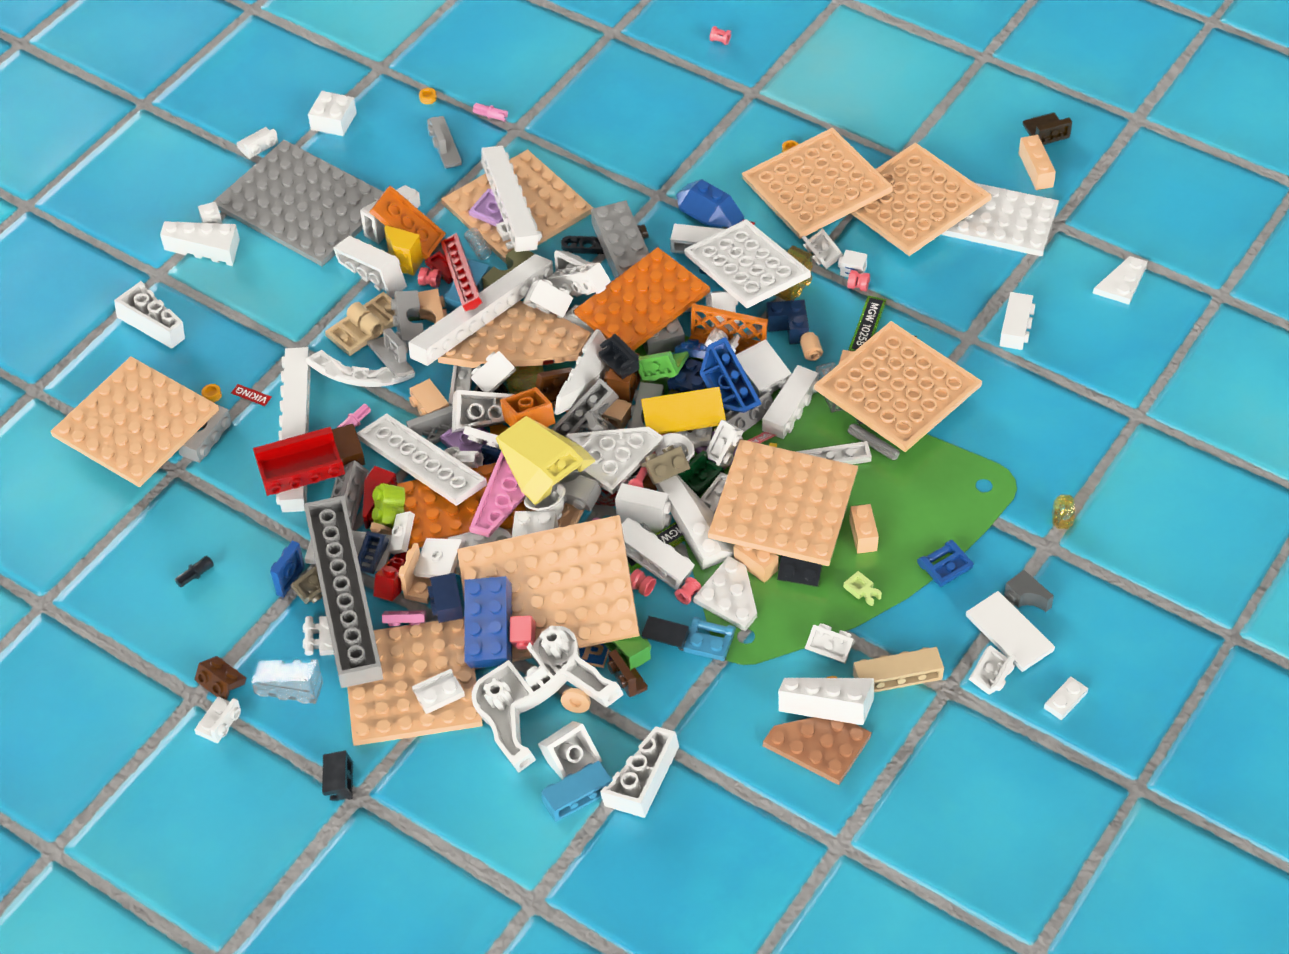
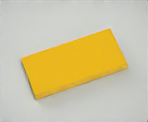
(684, 411)

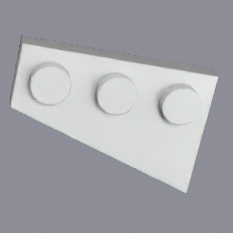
(1123, 281)

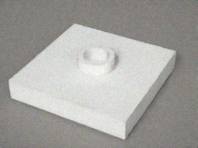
(438, 557)

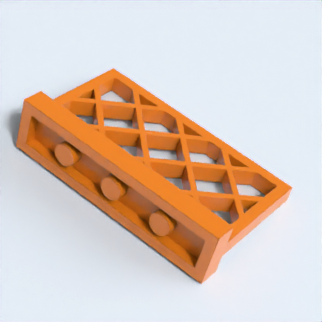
(744, 342)

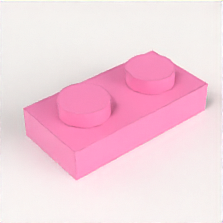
(395, 618)

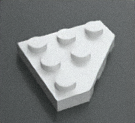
(729, 594)

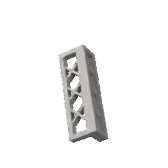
(429, 423)
(352, 487)

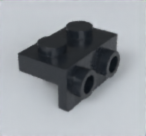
(799, 571)

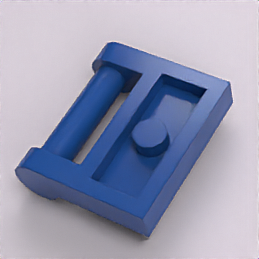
(948, 568)

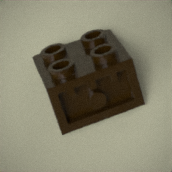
(1049, 128)

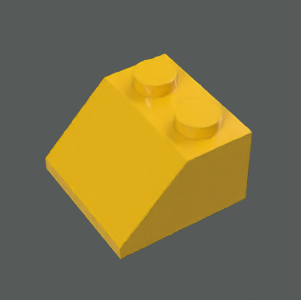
(405, 247)

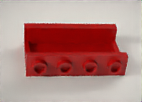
(298, 461)

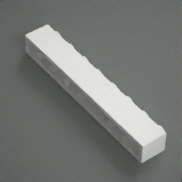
(510, 199)

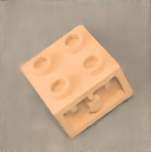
(413, 587)

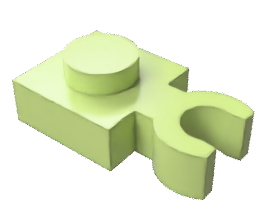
(862, 587)

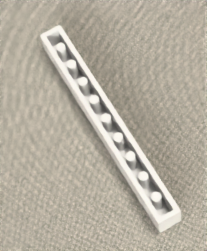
(495, 298)
(295, 414)

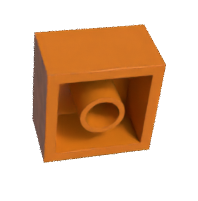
(530, 404)

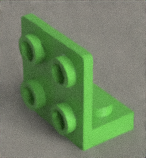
(661, 365)

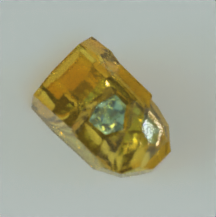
(1063, 511)

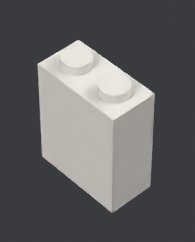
(764, 368)
(643, 506)

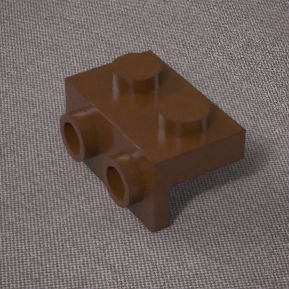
(551, 382)
(218, 677)
(627, 679)

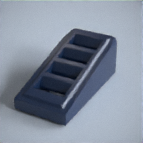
(371, 537)

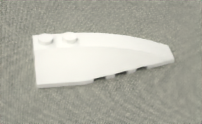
(586, 373)
(694, 522)

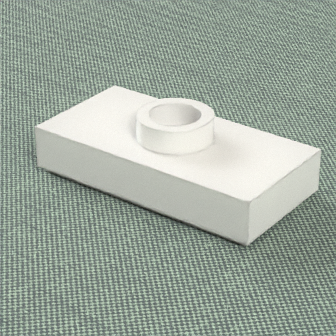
(401, 532)

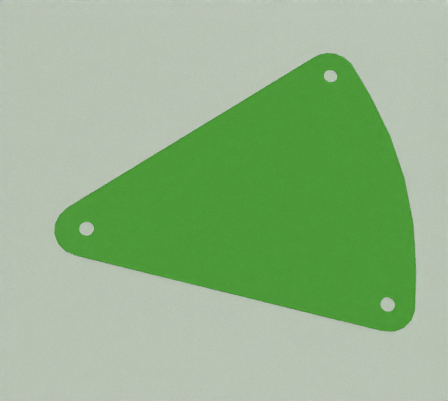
(916, 509)

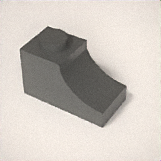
(1027, 591)

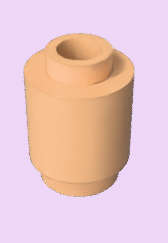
(811, 346)

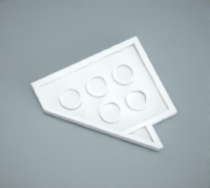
(616, 453)

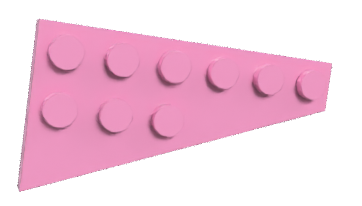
(498, 500)

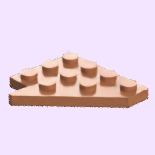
(819, 745)

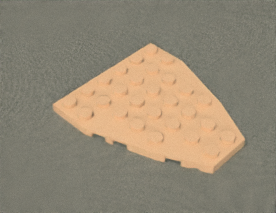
(523, 337)

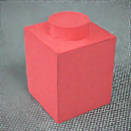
(522, 631)

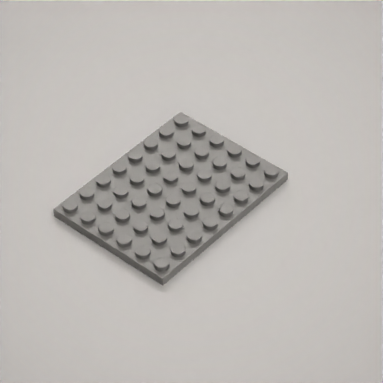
(299, 201)

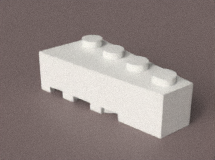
(371, 264)
(149, 315)
(828, 698)
(641, 777)

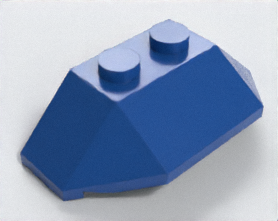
(708, 205)
(724, 370)

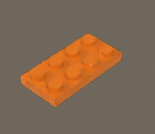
(399, 213)

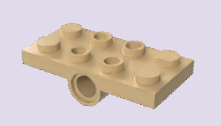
(362, 324)

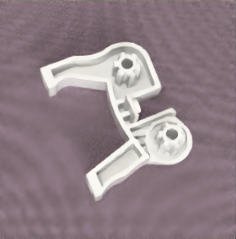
(505, 694)

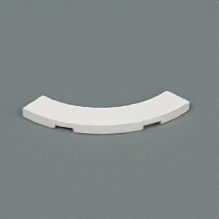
(354, 376)

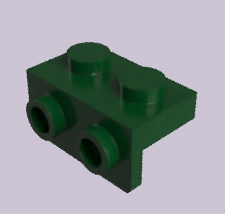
(701, 473)

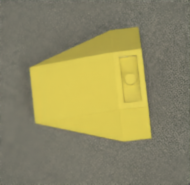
(540, 457)

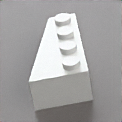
(202, 239)
(476, 409)

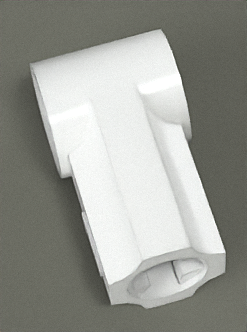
(472, 459)

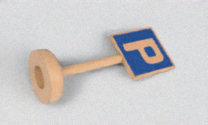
(575, 699)

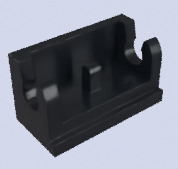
(619, 356)
(665, 632)
(337, 776)

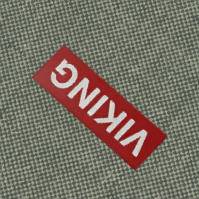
(251, 395)

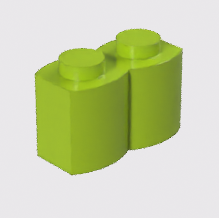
(388, 502)

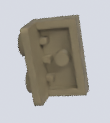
(666, 465)
(308, 586)

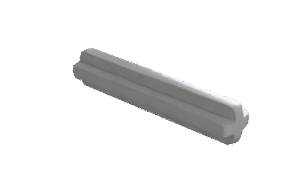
(873, 441)

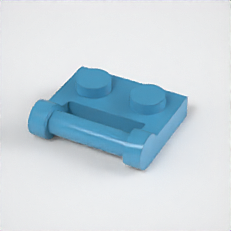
(709, 645)

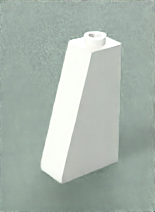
(373, 227)

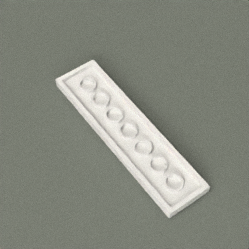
(422, 459)

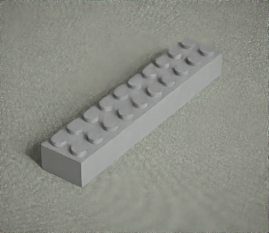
(624, 248)
(343, 592)

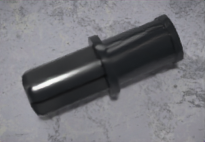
(194, 571)

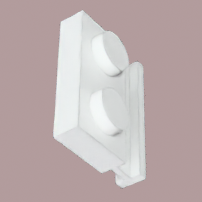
(438, 691)

